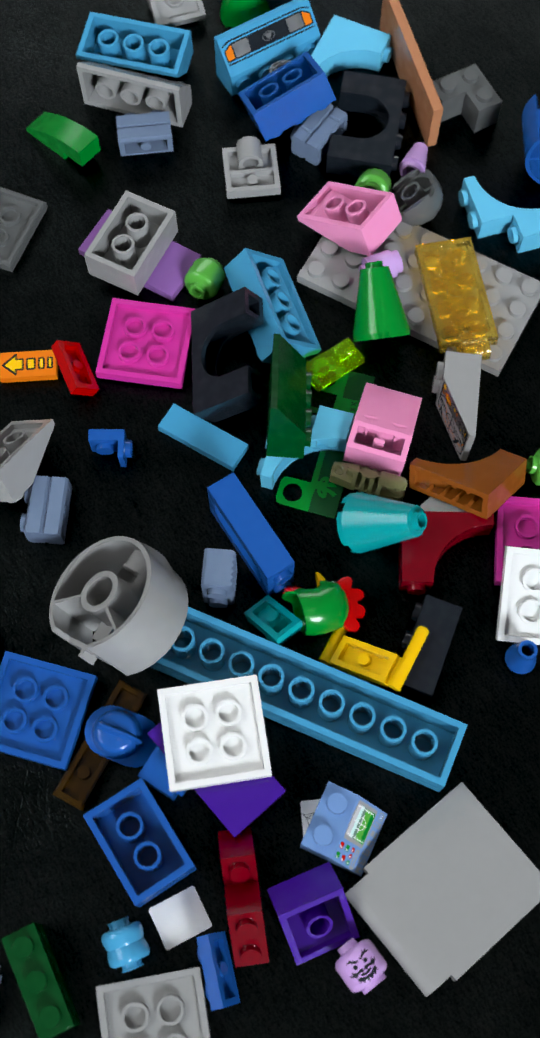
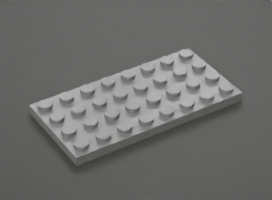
(509, 292)

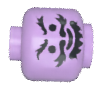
(360, 965)

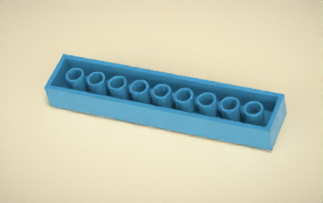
(320, 700)

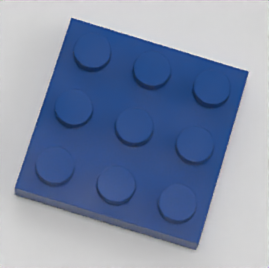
(42, 709)

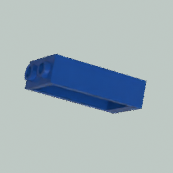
(251, 535)

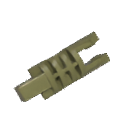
(367, 480)

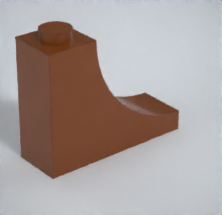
(472, 486)

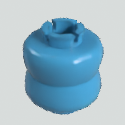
(125, 944)

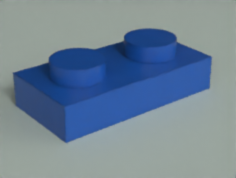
(218, 970)

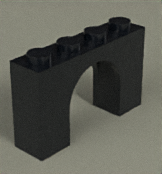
(378, 97)
(212, 330)

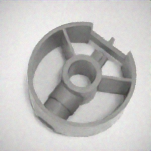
(126, 598)

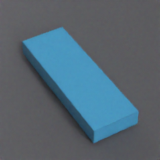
(203, 437)

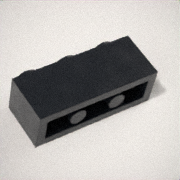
(441, 622)

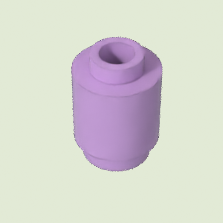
(389, 258)

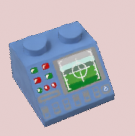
(343, 829)

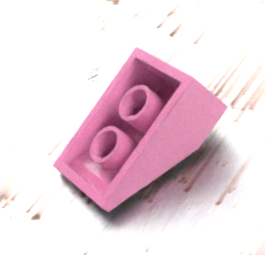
(352, 216)

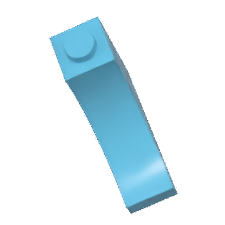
(351, 47)

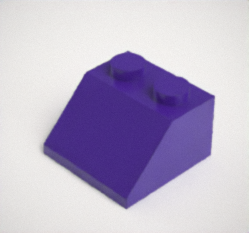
(313, 912)

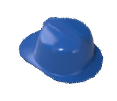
(120, 735)

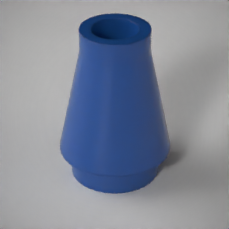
(518, 661)

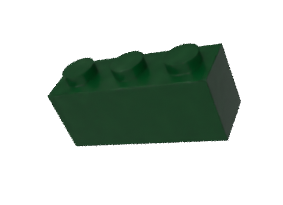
(40, 981)

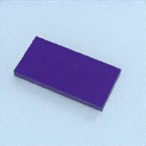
(236, 802)

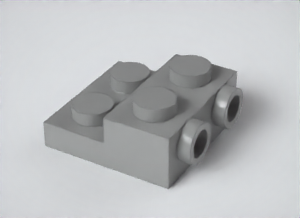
(176, 12)

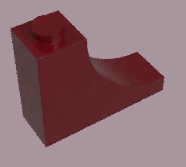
(421, 554)

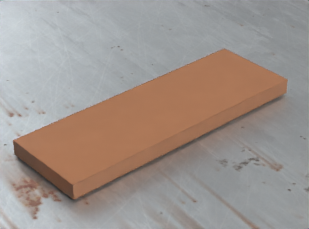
(411, 67)

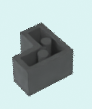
(470, 95)

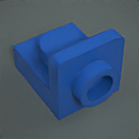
(110, 441)

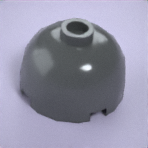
(418, 197)

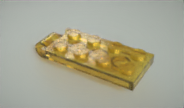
(456, 296)

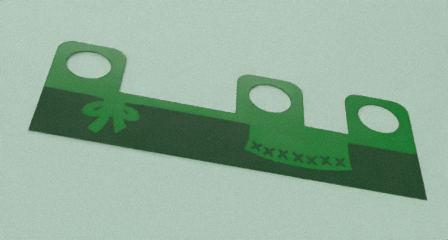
(320, 494)

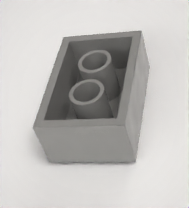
(131, 242)

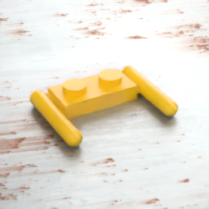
(371, 661)

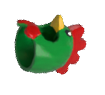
(327, 606)

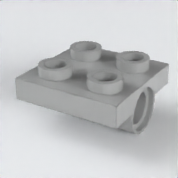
(251, 169)

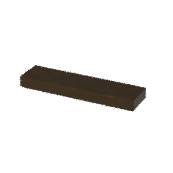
(87, 766)

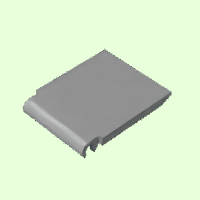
(446, 890)

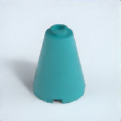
(377, 522)

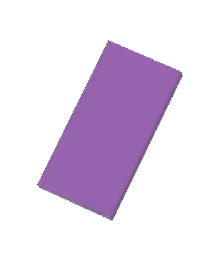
(170, 271)

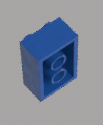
(287, 96)
(139, 843)

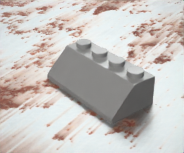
(133, 91)

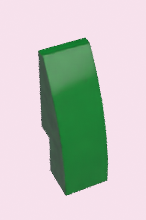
(65, 137)

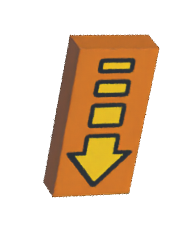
(28, 366)

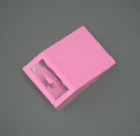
(382, 429)

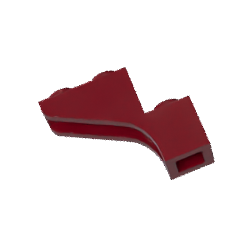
(243, 898)

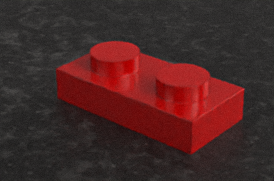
(75, 368)

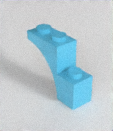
(492, 217)
(329, 432)

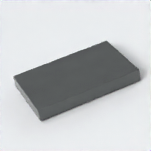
(18, 222)

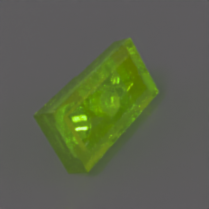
(334, 364)

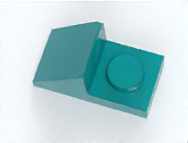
(273, 620)

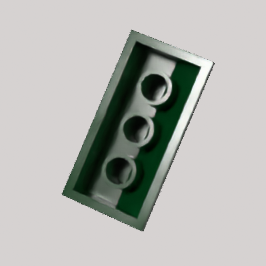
(288, 402)

